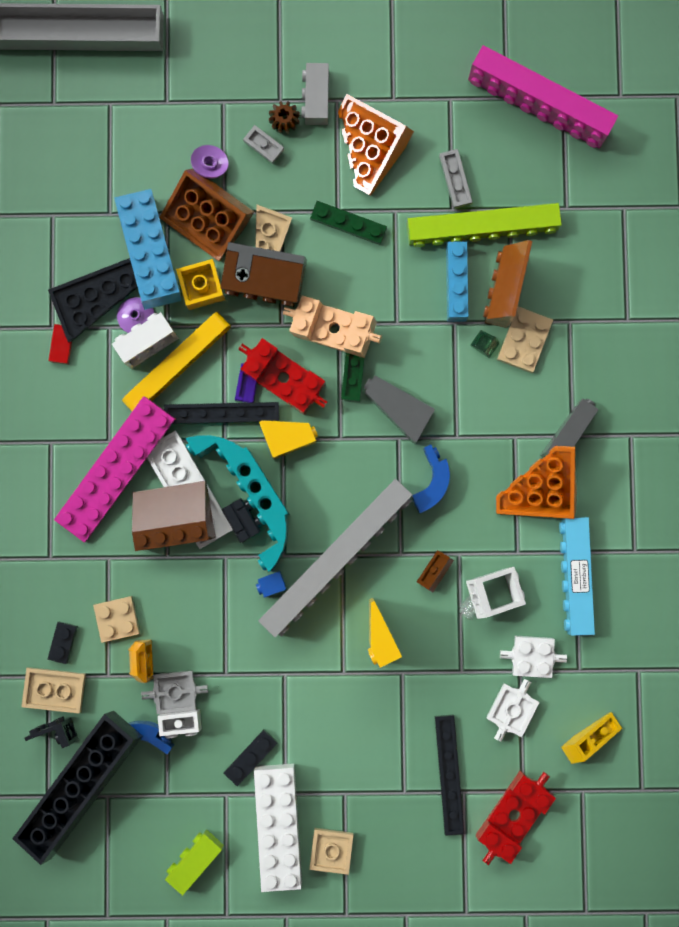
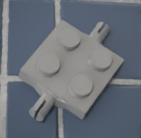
(174, 692)

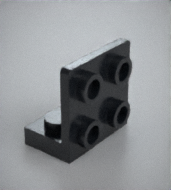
(64, 728)

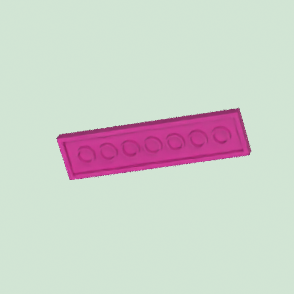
(114, 469)

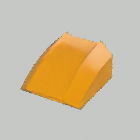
(141, 660)

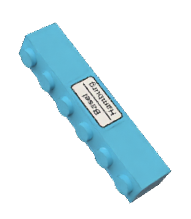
(577, 576)

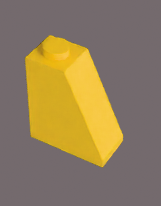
(287, 436)

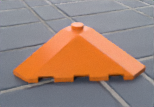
(373, 142)
(545, 489)

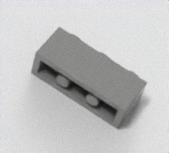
(315, 93)

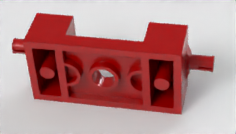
(266, 363)
(501, 833)

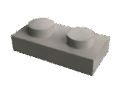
(263, 144)

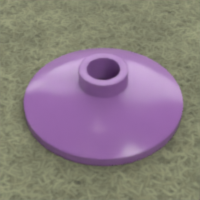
(209, 155)
(125, 311)

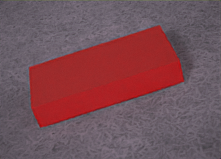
(60, 347)

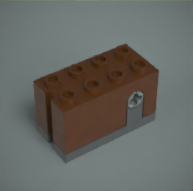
(270, 274)

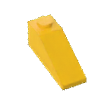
(591, 739)

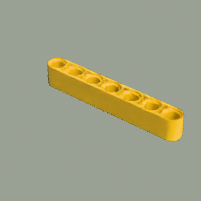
(178, 360)

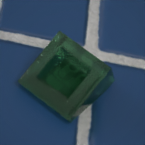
(485, 343)

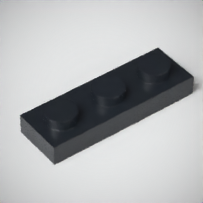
(250, 757)

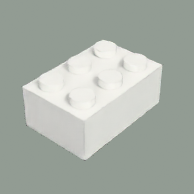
(144, 340)

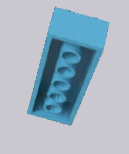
(147, 249)

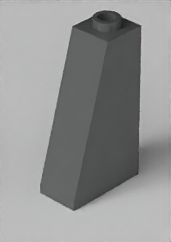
(401, 408)
(573, 426)

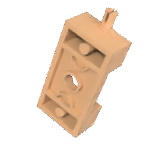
(314, 320)

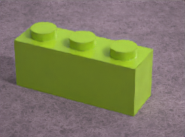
(193, 861)

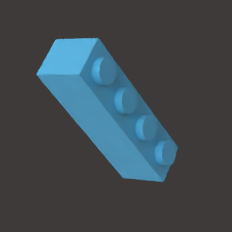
(457, 281)

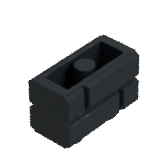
(241, 520)

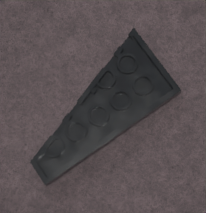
(91, 296)

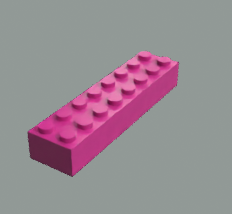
(541, 97)

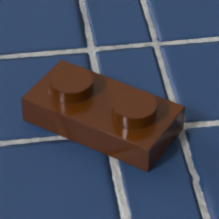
(435, 571)

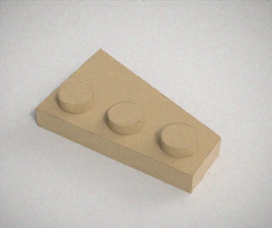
(271, 228)

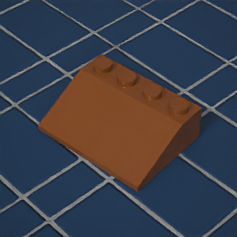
(205, 214)
(507, 284)

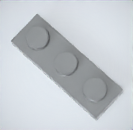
(455, 178)

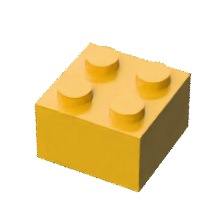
(200, 284)

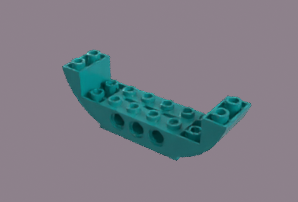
(238, 460)

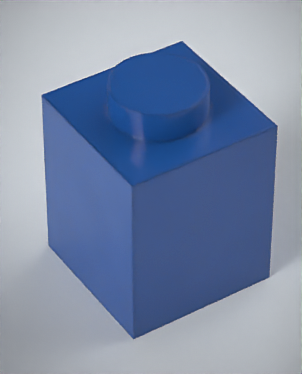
(271, 584)

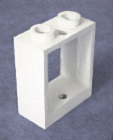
(480, 598)

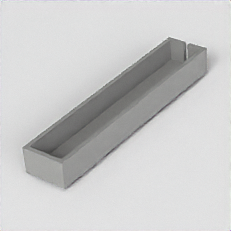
(81, 27)
(332, 561)

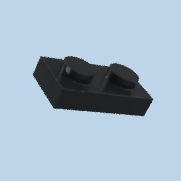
(62, 642)

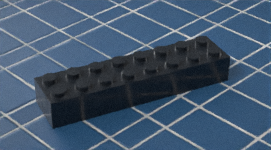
(77, 787)

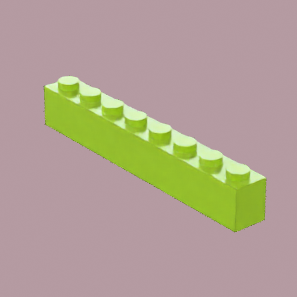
(484, 224)

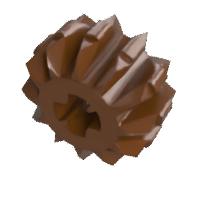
(284, 110)

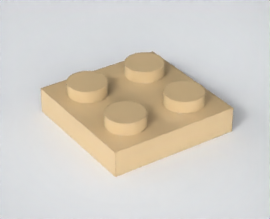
(116, 619)
(331, 851)

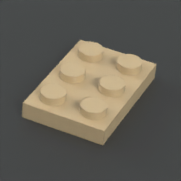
(525, 340)
(53, 690)

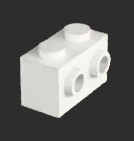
(179, 723)

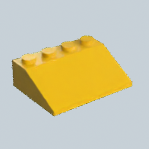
(382, 645)

